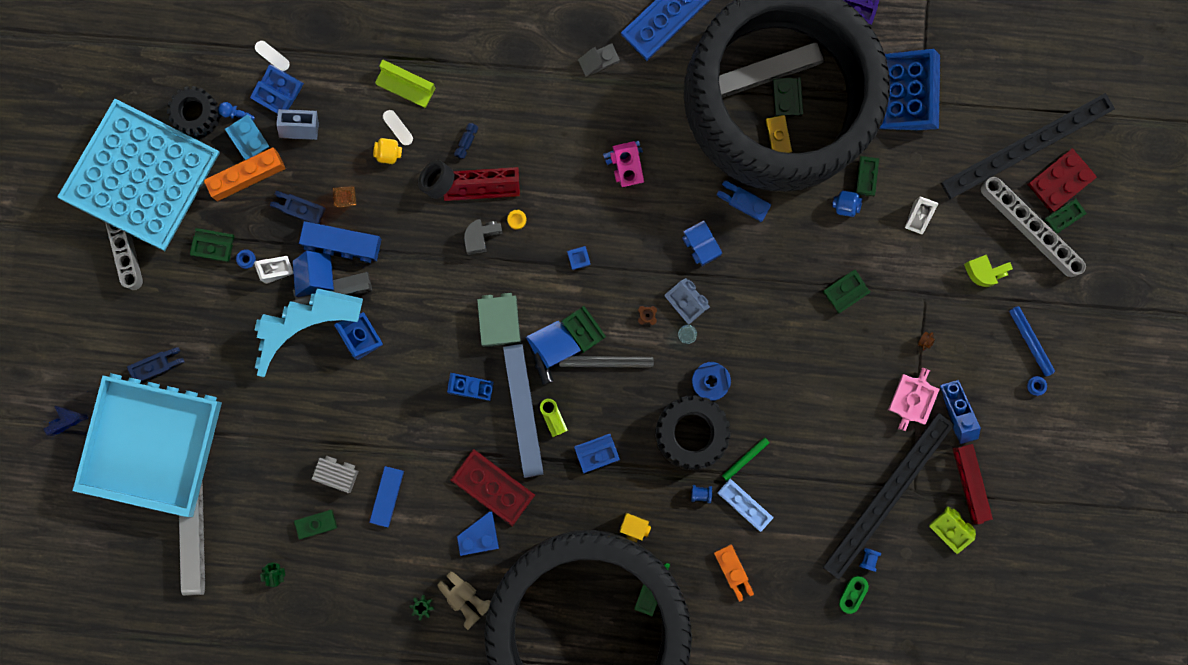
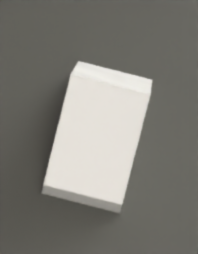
(920, 214)
(273, 269)

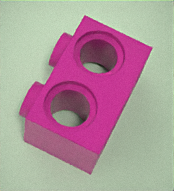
(632, 163)

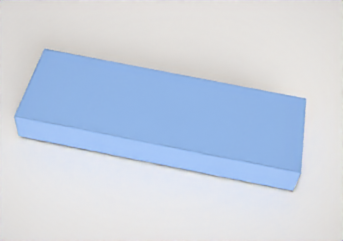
(745, 505)

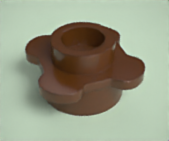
(647, 310)
(926, 340)

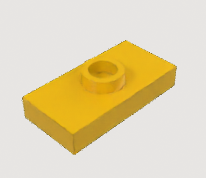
(778, 134)

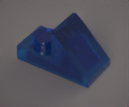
(68, 419)

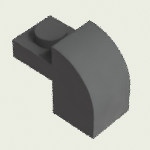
(475, 235)

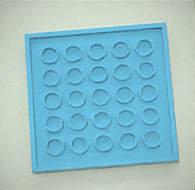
(139, 175)

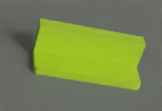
(405, 84)

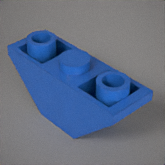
(469, 387)

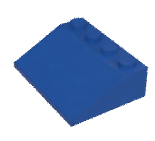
(913, 90)

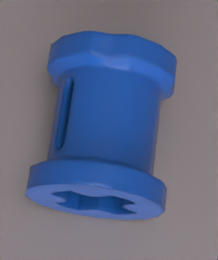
(701, 494)
(870, 559)

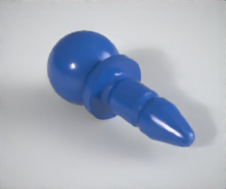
(226, 109)

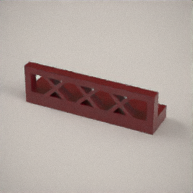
(484, 187)
(972, 484)

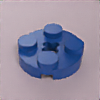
(717, 372)

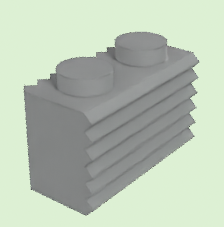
(335, 474)

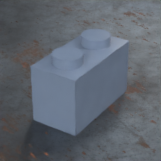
(297, 124)

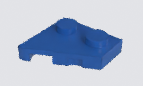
(479, 536)

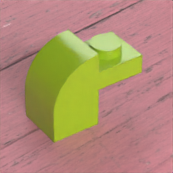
(982, 272)

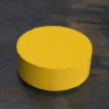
(516, 219)

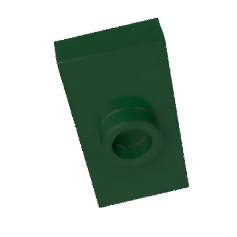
(867, 176)
(1065, 216)
(315, 524)

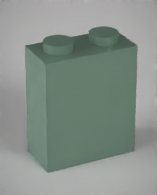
(499, 320)

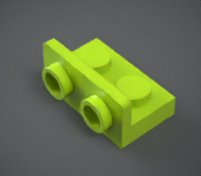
(953, 530)

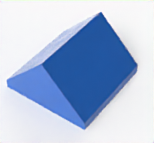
(311, 272)
(359, 336)

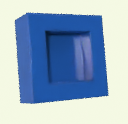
(578, 258)

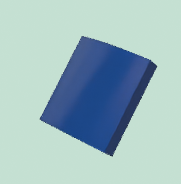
(276, 89)
(553, 344)

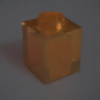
(344, 196)

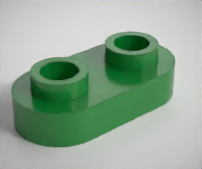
(855, 595)

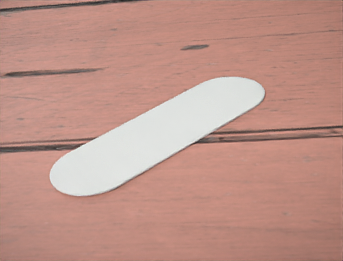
(272, 55)
(397, 127)

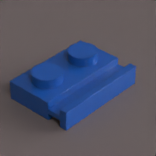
(596, 453)

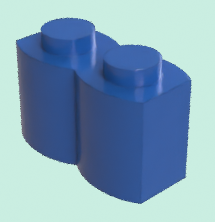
(702, 243)

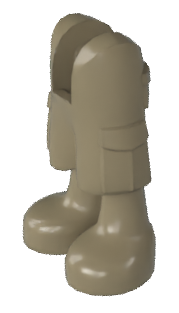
(459, 595)

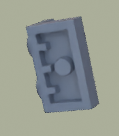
(687, 300)

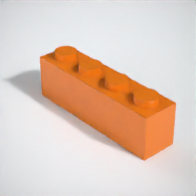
(244, 174)

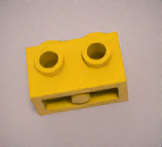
(635, 527)

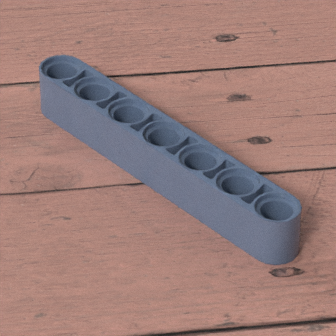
(523, 410)

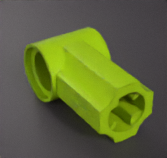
(554, 419)

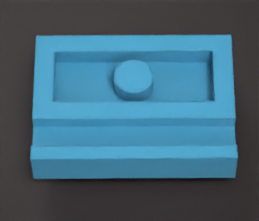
(247, 137)

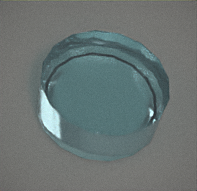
(687, 334)

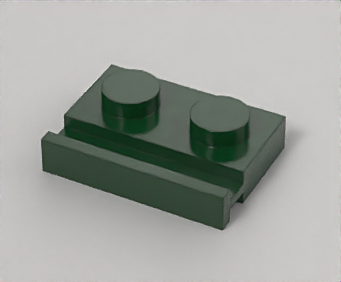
(787, 97)
(212, 245)
(846, 291)
(583, 329)

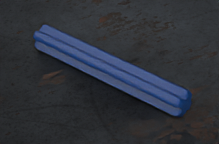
(1032, 341)

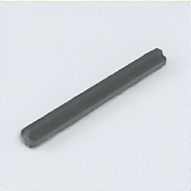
(607, 361)

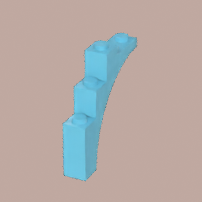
(325, 307)

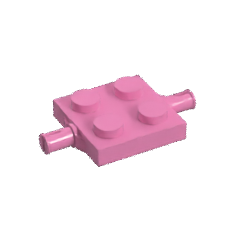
(913, 399)

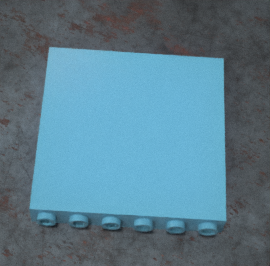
(147, 445)

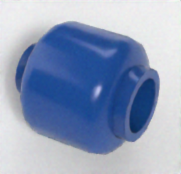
(847, 203)

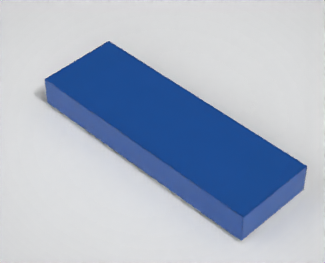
(386, 496)

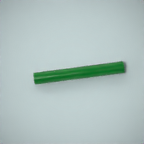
(745, 459)

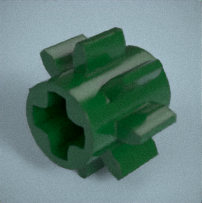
(272, 574)
(417, 610)

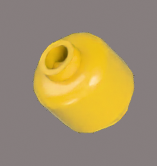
(387, 151)

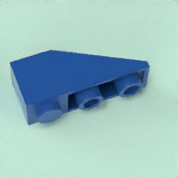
(960, 412)

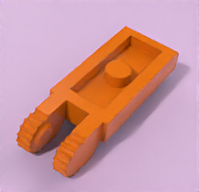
(733, 570)

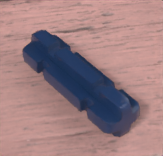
(466, 140)

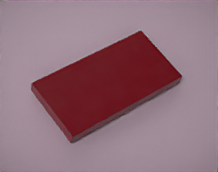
(493, 487)

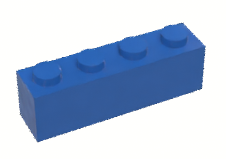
(340, 241)

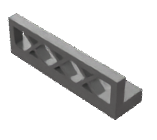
(349, 285)

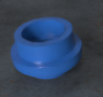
(240, 256)
(1042, 386)

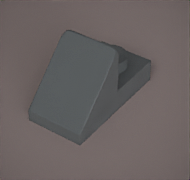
(598, 59)

